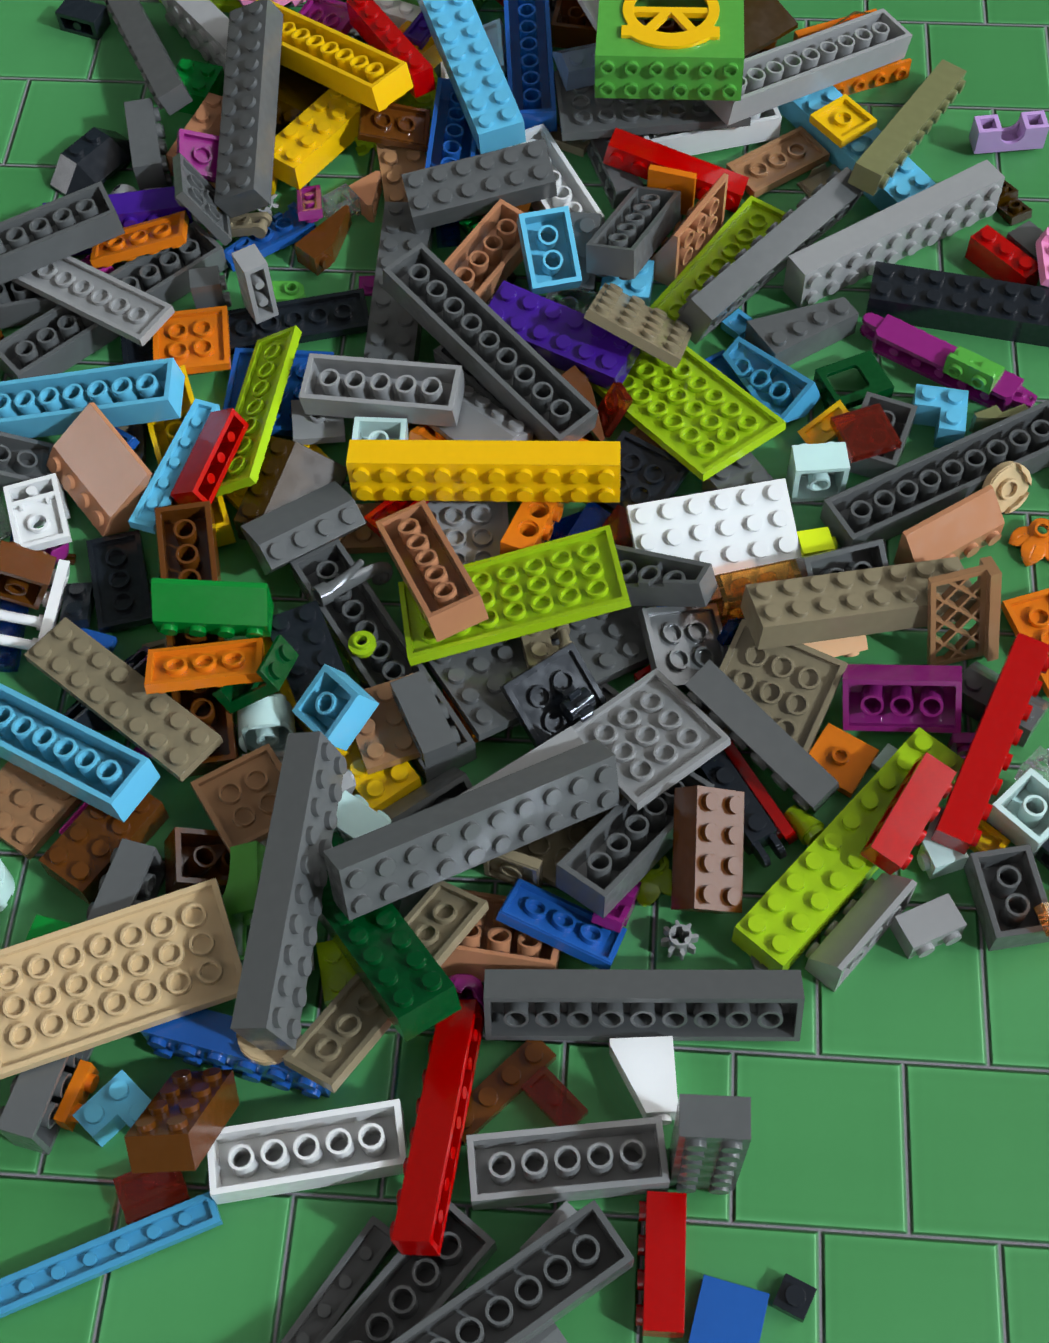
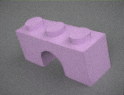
(1025, 134)

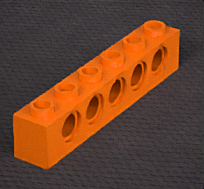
(531, 524)

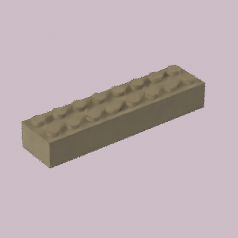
(845, 603)

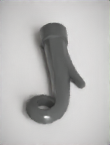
(326, 592)

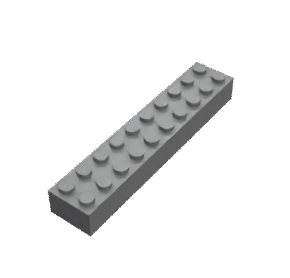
(815, 64)
(892, 234)

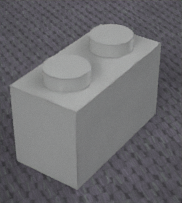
(928, 926)

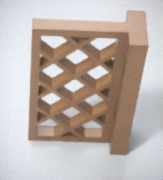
(985, 613)

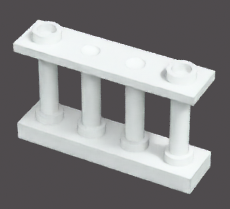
(44, 623)

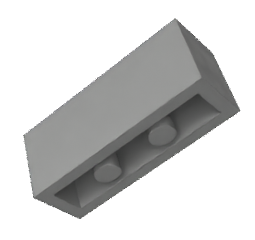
(255, 283)

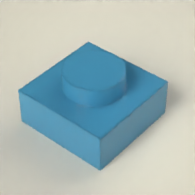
(736, 324)

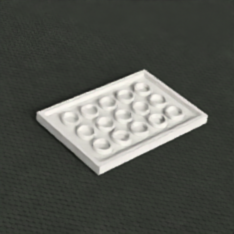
(720, 527)

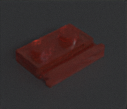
(149, 1193)

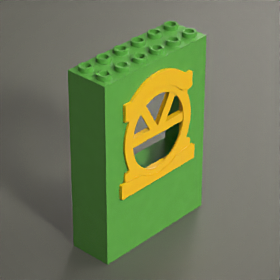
(684, 65)

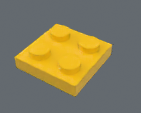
(843, 121)

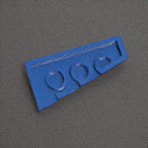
(281, 233)

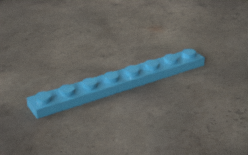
(108, 1253)

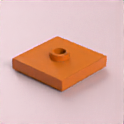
(674, 179)
(843, 757)

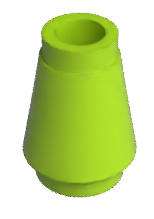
(804, 824)

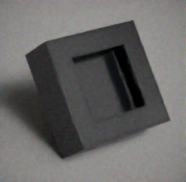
(794, 1297)

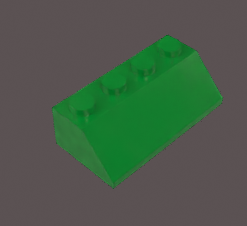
(211, 608)

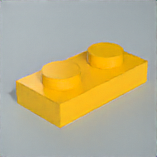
(820, 429)

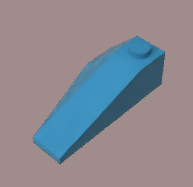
(771, 381)

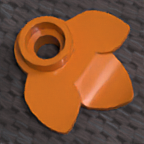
(1032, 543)

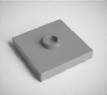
(315, 428)

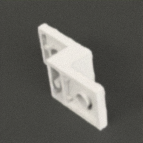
(38, 504)

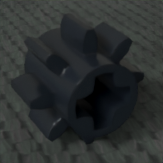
(577, 703)

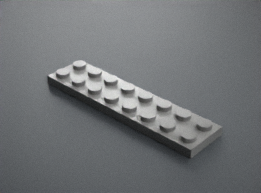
(99, 298)

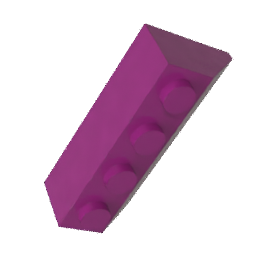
(902, 698)

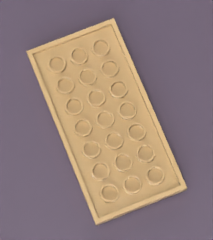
(115, 976)

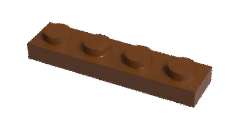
(505, 1084)

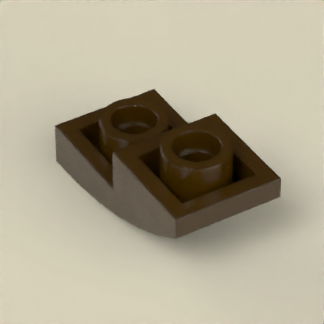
(1010, 207)

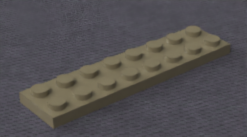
(119, 698)
(354, 1018)

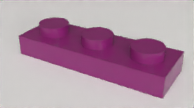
(309, 204)

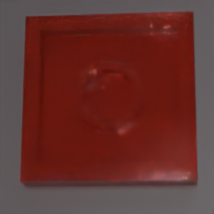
(865, 432)

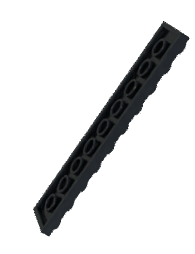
(315, 316)

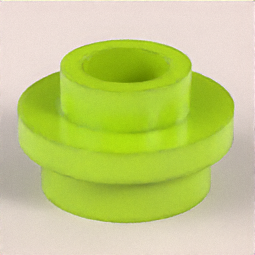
(364, 650)

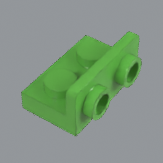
(973, 369)

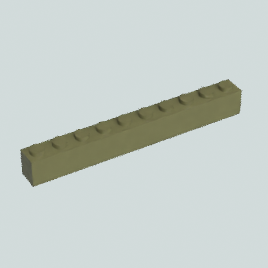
(907, 128)

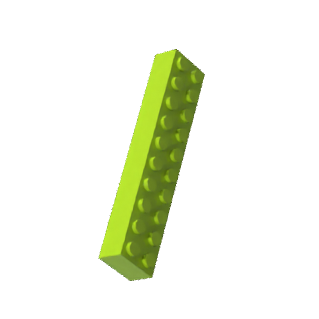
(831, 867)

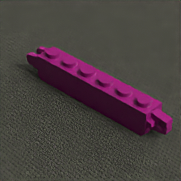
(927, 357)

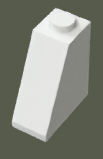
(648, 1073)

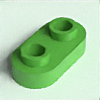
(288, 290)

